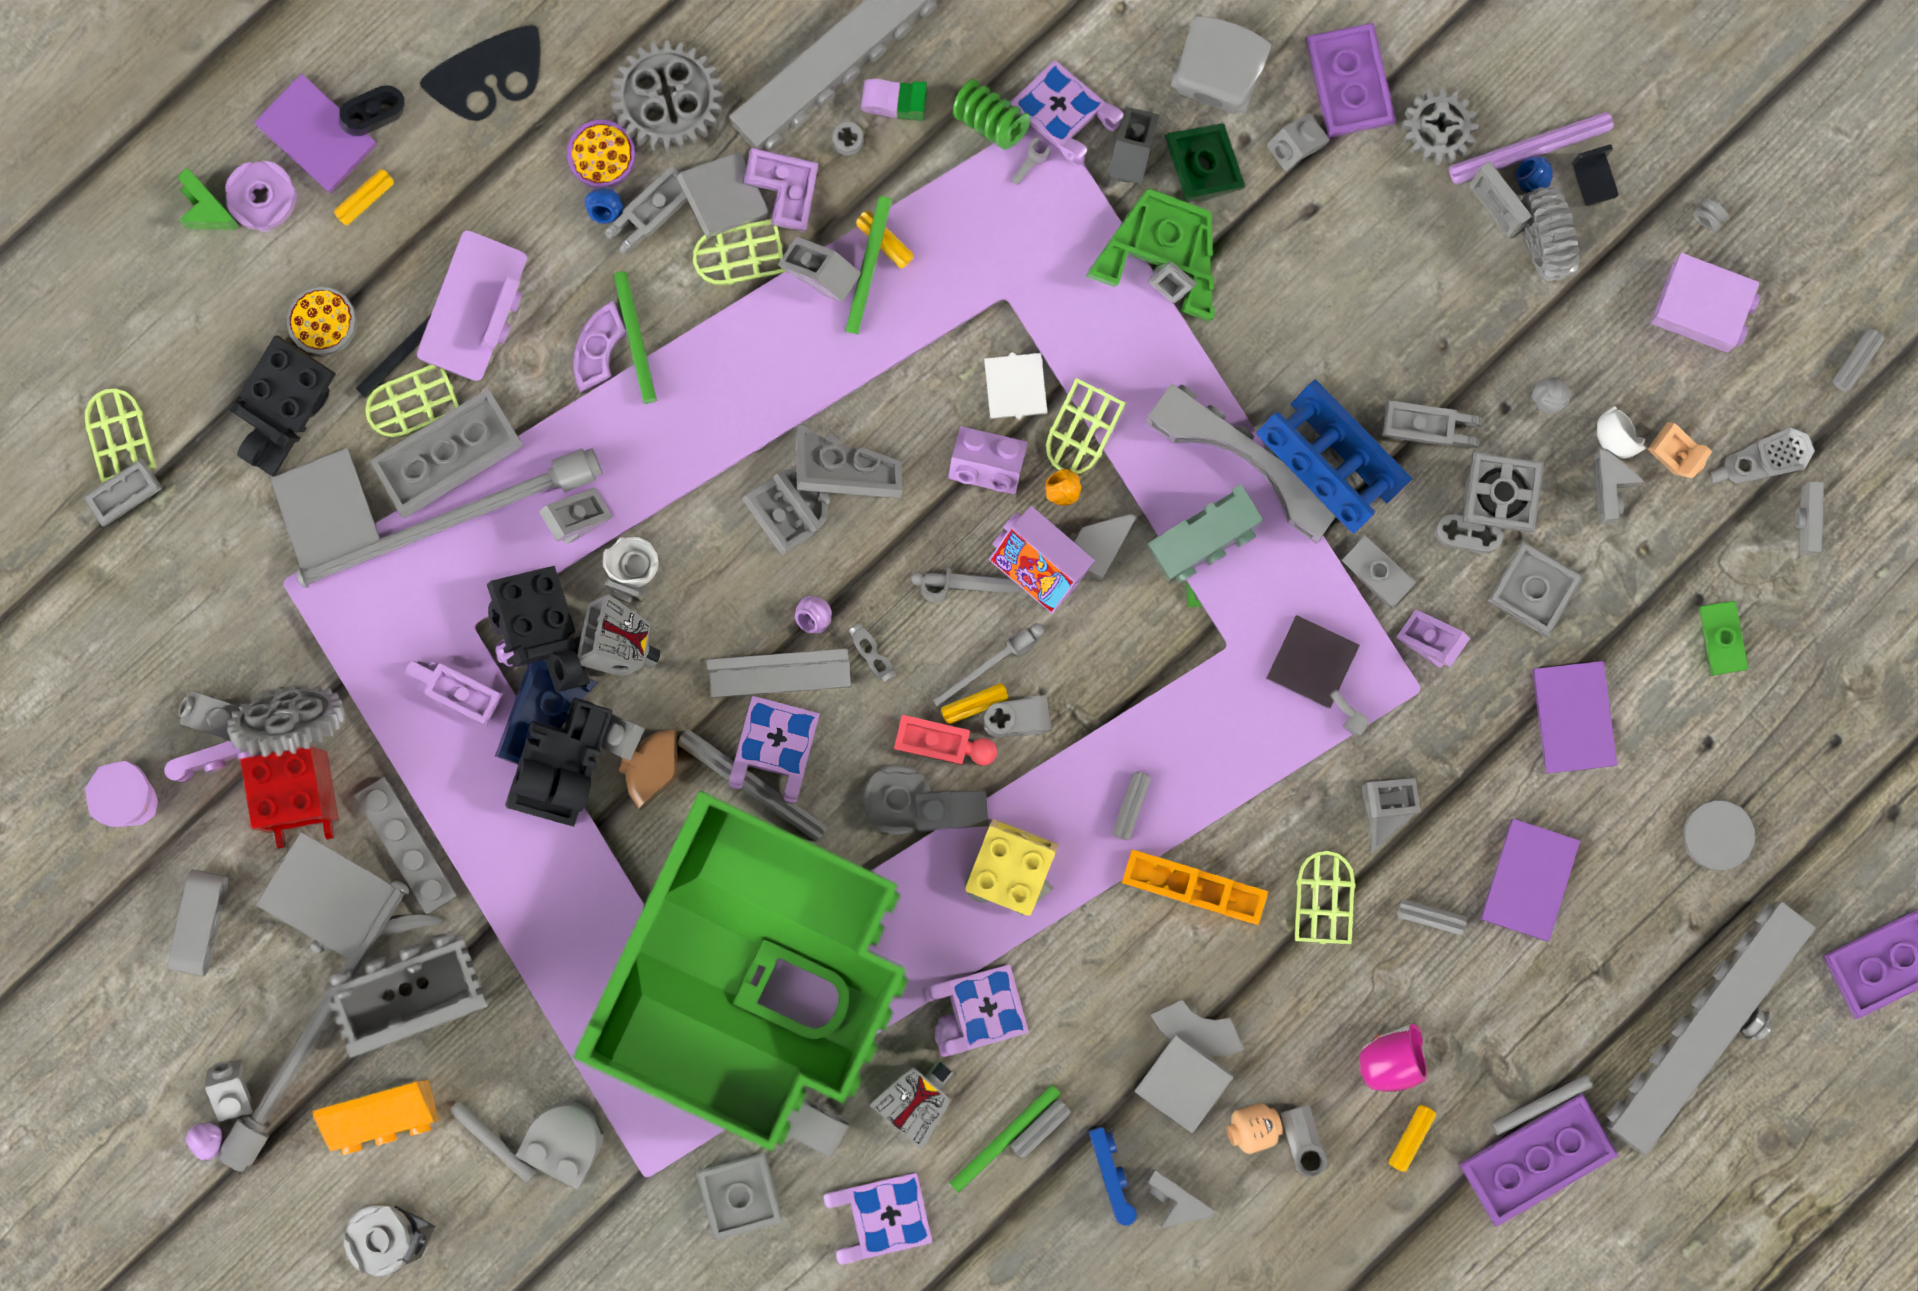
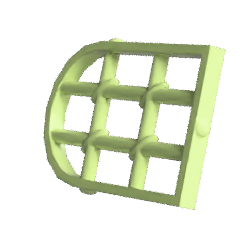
(724, 265)
(1079, 411)
(400, 416)
(122, 418)
(1334, 912)

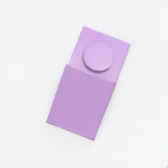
(1433, 639)

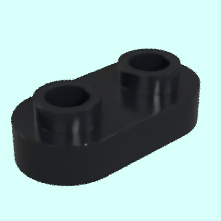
(369, 110)

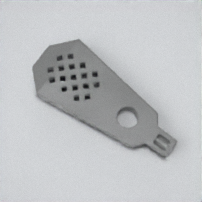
(1760, 460)

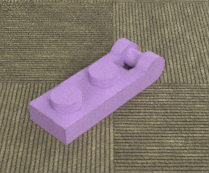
(209, 759)

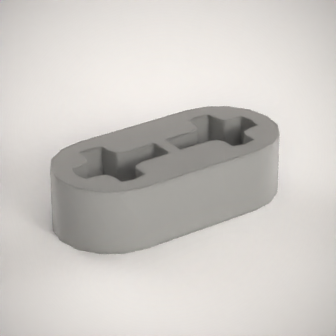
(1467, 542)

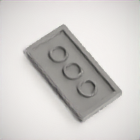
(446, 453)

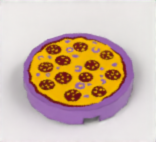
(601, 154)

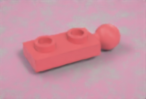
(942, 742)

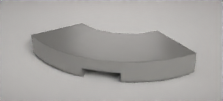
(1207, 1035)

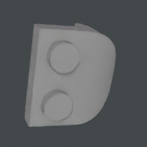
(787, 513)
(563, 1142)

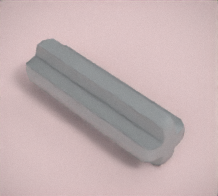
(1858, 360)
(1131, 805)
(1432, 917)
(1040, 1128)

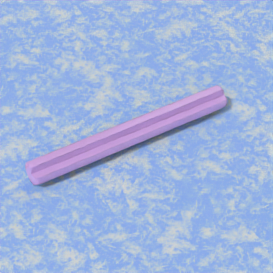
(1533, 146)

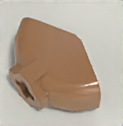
(651, 767)

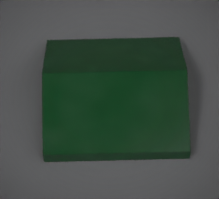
(1205, 162)

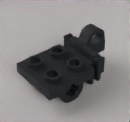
(280, 400)
(537, 625)
(557, 767)

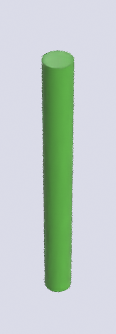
(868, 264)
(635, 337)
(1009, 1134)

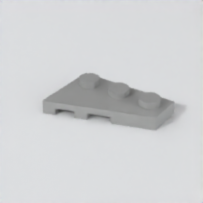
(836, 468)

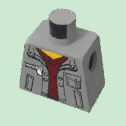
(615, 639)
(916, 1102)

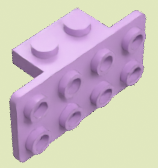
(473, 306)

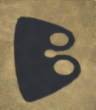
(497, 56)

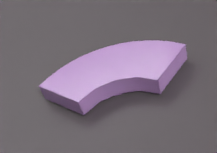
(595, 347)

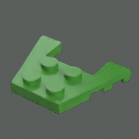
(1161, 232)

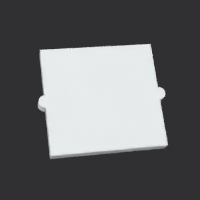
(1015, 386)

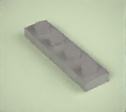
(406, 845)

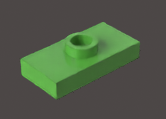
(1723, 638)

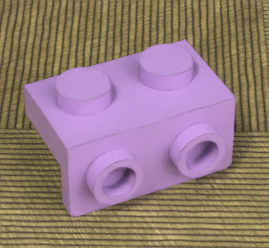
(987, 460)

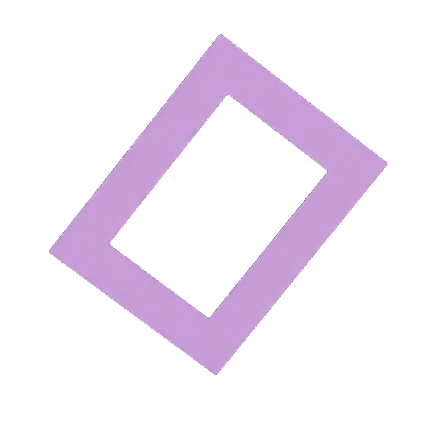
(730, 392)

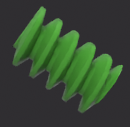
(990, 115)

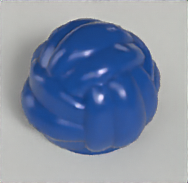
(1534, 174)
(603, 205)

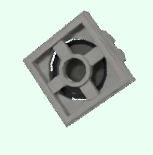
(1502, 492)

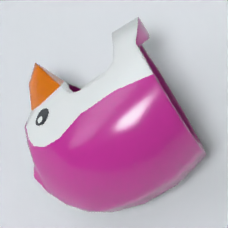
(1394, 1060)

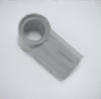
(1302, 1137)

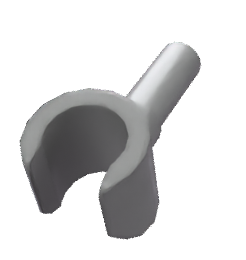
(1032, 159)
(1356, 721)

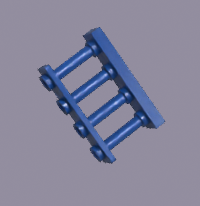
(1349, 440)

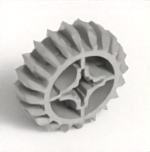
(1551, 234)

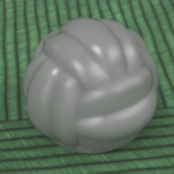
(1551, 395)

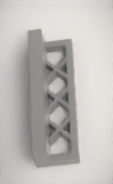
(779, 673)

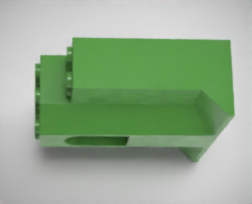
(682, 996)

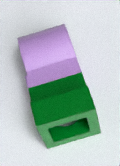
(894, 99)

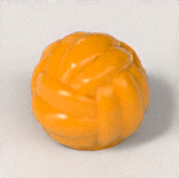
(1063, 487)

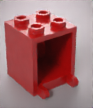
(289, 792)

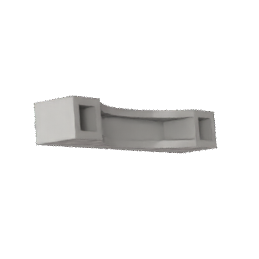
(1186, 420)

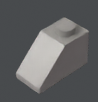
(820, 268)
(1103, 542)

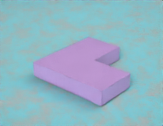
(791, 179)

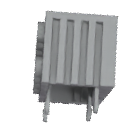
(374, 1022)

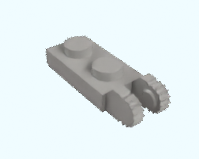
(649, 209)
(1428, 424)

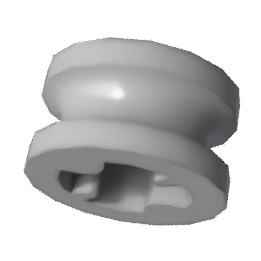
(840, 146)
(1710, 214)

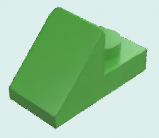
(208, 211)

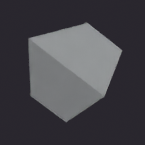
(1388, 807)

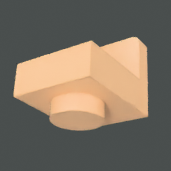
(1679, 451)

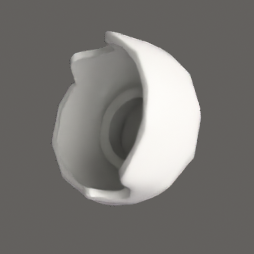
(1618, 434)
(631, 562)

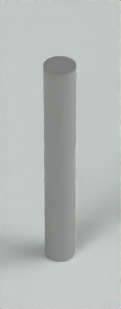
(1541, 1105)
(494, 1143)

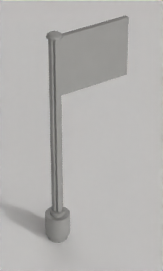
(335, 525)
(340, 909)

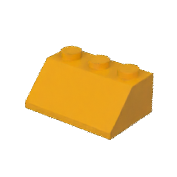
(377, 1117)

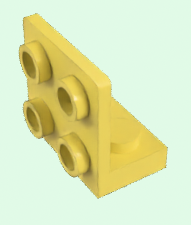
(1011, 867)

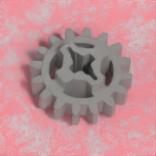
(1453, 126)

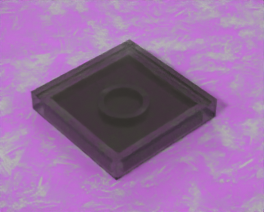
(1312, 661)

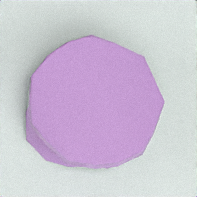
(120, 795)

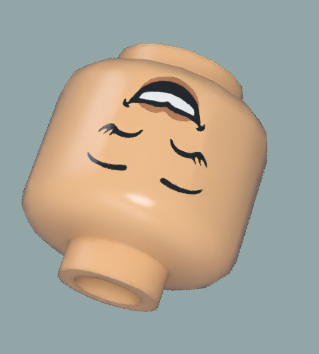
(1254, 1128)

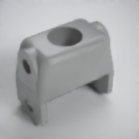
(1221, 64)

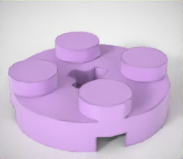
(259, 176)

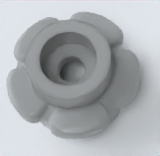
(1757, 1025)

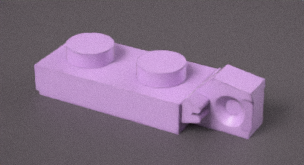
(456, 690)

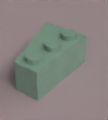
(1206, 536)

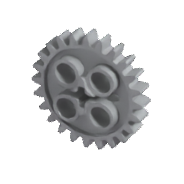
(636, 104)
(285, 720)

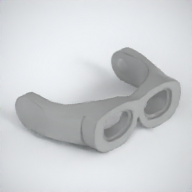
(859, 634)

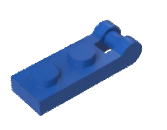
(1113, 1177)

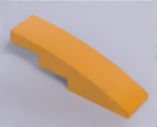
(1195, 887)

